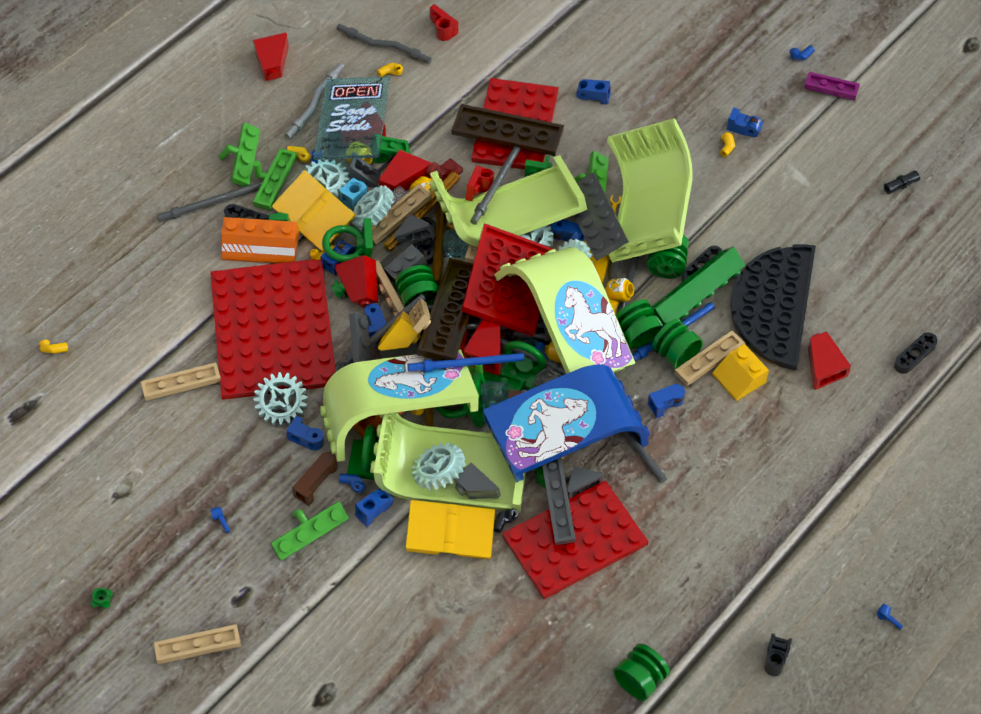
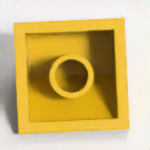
(399, 334)
(741, 372)

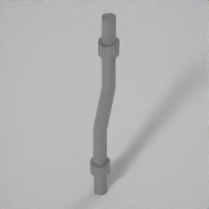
(298, 123)

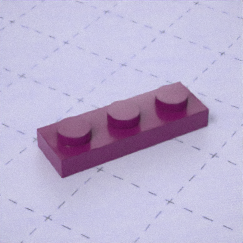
(832, 86)

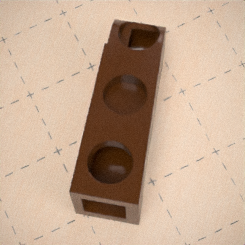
(314, 476)

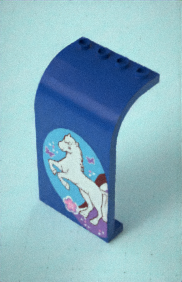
(562, 418)

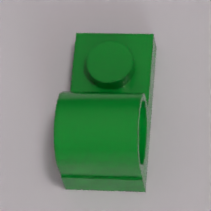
(390, 147)

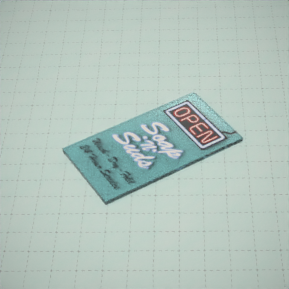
(352, 118)

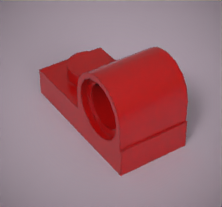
(445, 24)
(479, 182)

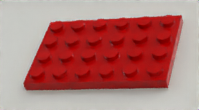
(518, 99)
(509, 299)
(602, 537)

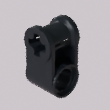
(778, 652)

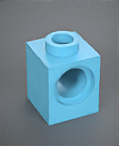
(352, 193)

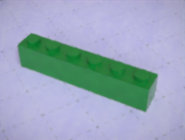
(699, 286)

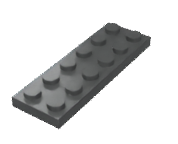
(599, 221)

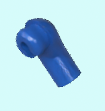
(801, 55)
(353, 480)

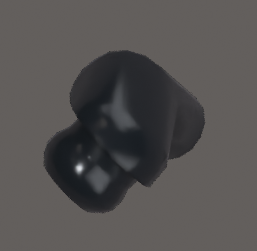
(503, 518)

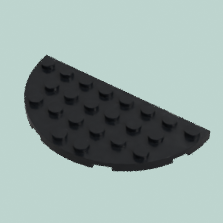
(772, 302)

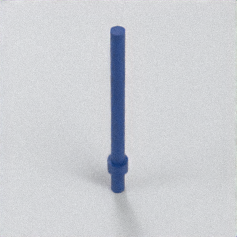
(642, 352)
(429, 365)

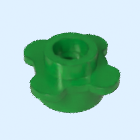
(338, 289)
(97, 594)

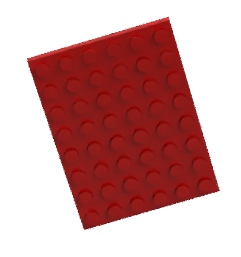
(271, 324)

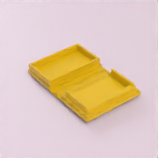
(313, 208)
(450, 529)

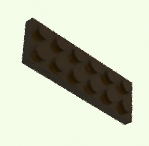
(507, 129)

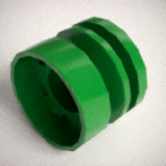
(669, 262)
(416, 281)
(638, 323)
(677, 343)
(641, 672)

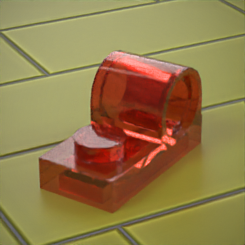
(444, 170)

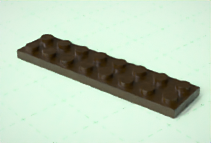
(448, 323)

